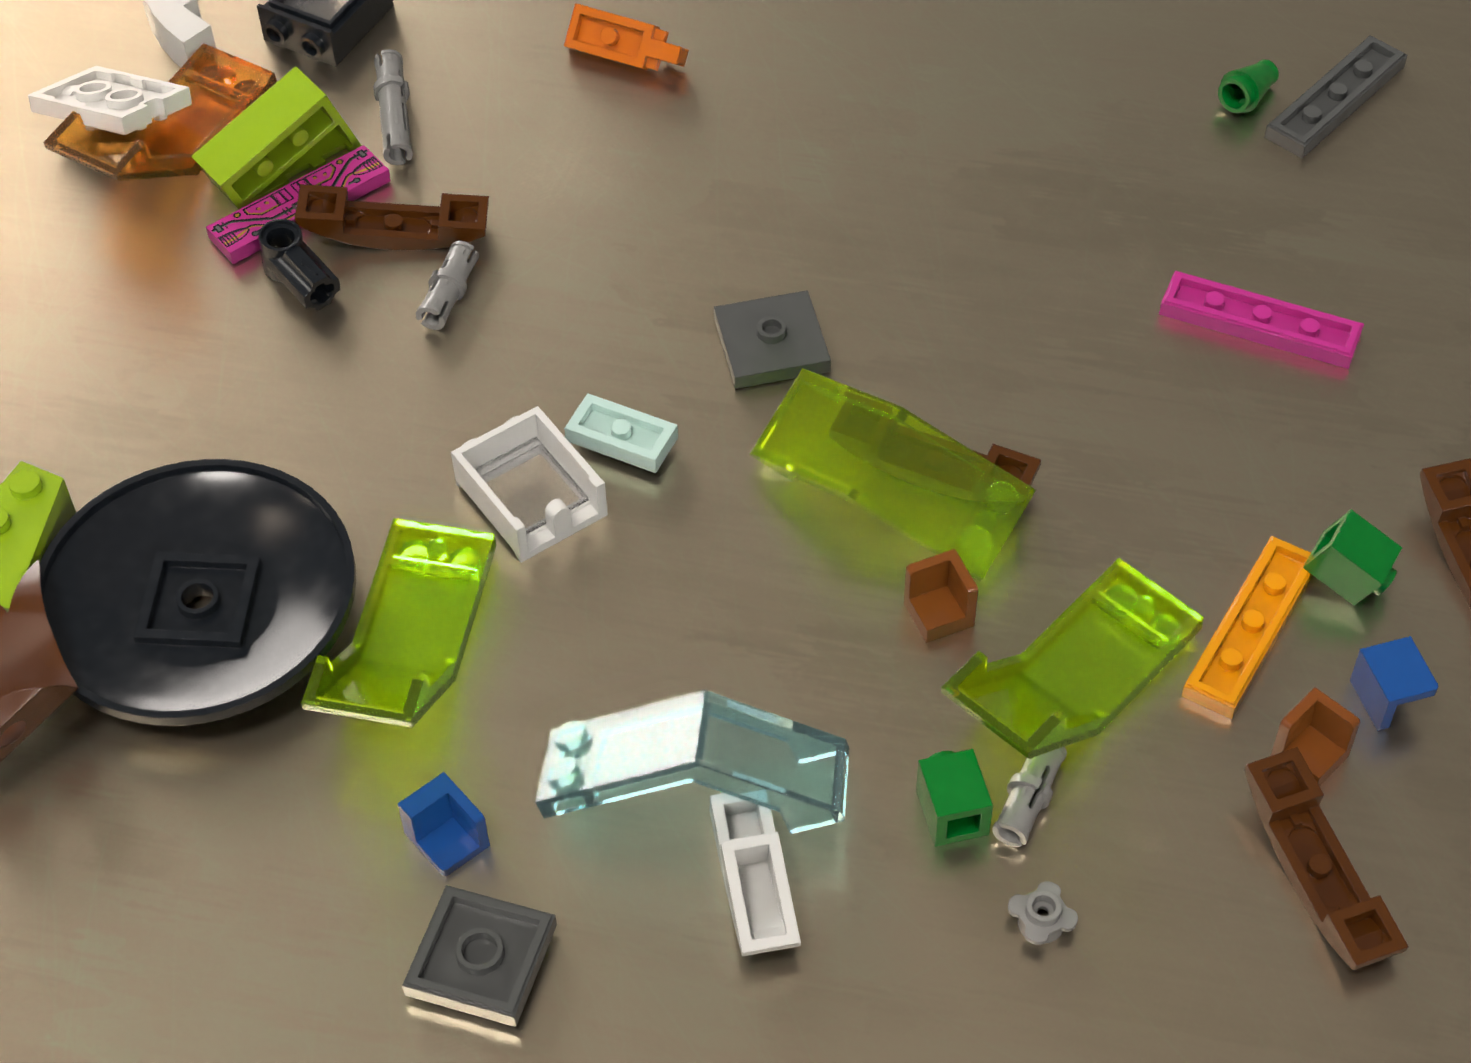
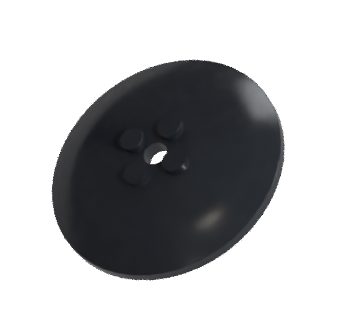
(189, 530)

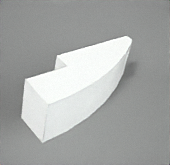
(178, 27)
(753, 875)

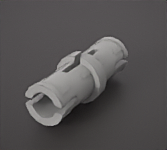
(447, 285)
(1027, 795)

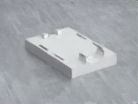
(111, 99)

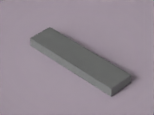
(1335, 96)

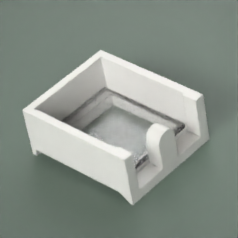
(530, 483)

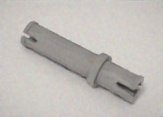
(392, 96)

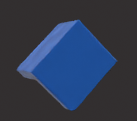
(1390, 677)
(444, 824)

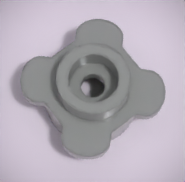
(1039, 928)

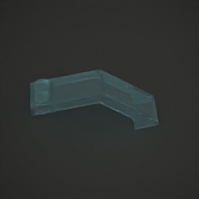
(700, 742)

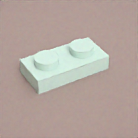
(621, 433)

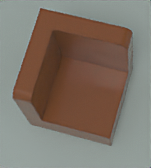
(940, 595)
(1320, 731)

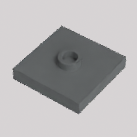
(771, 339)
(480, 955)

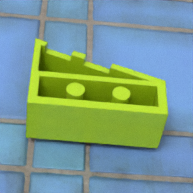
(274, 140)
(31, 515)

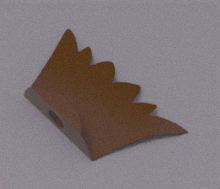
(31, 665)

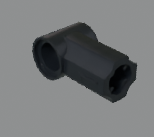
(294, 264)

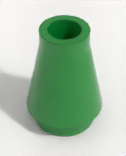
(1245, 87)

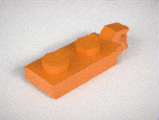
(621, 39)

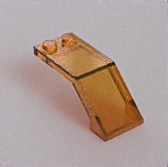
(219, 92)

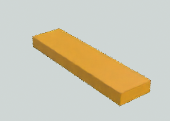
(1249, 628)

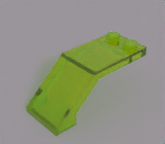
(894, 469)
(409, 626)
(1080, 666)

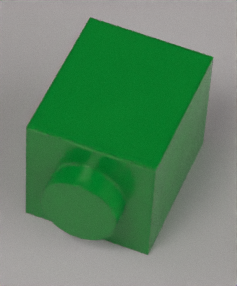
(1354, 558)
(953, 797)

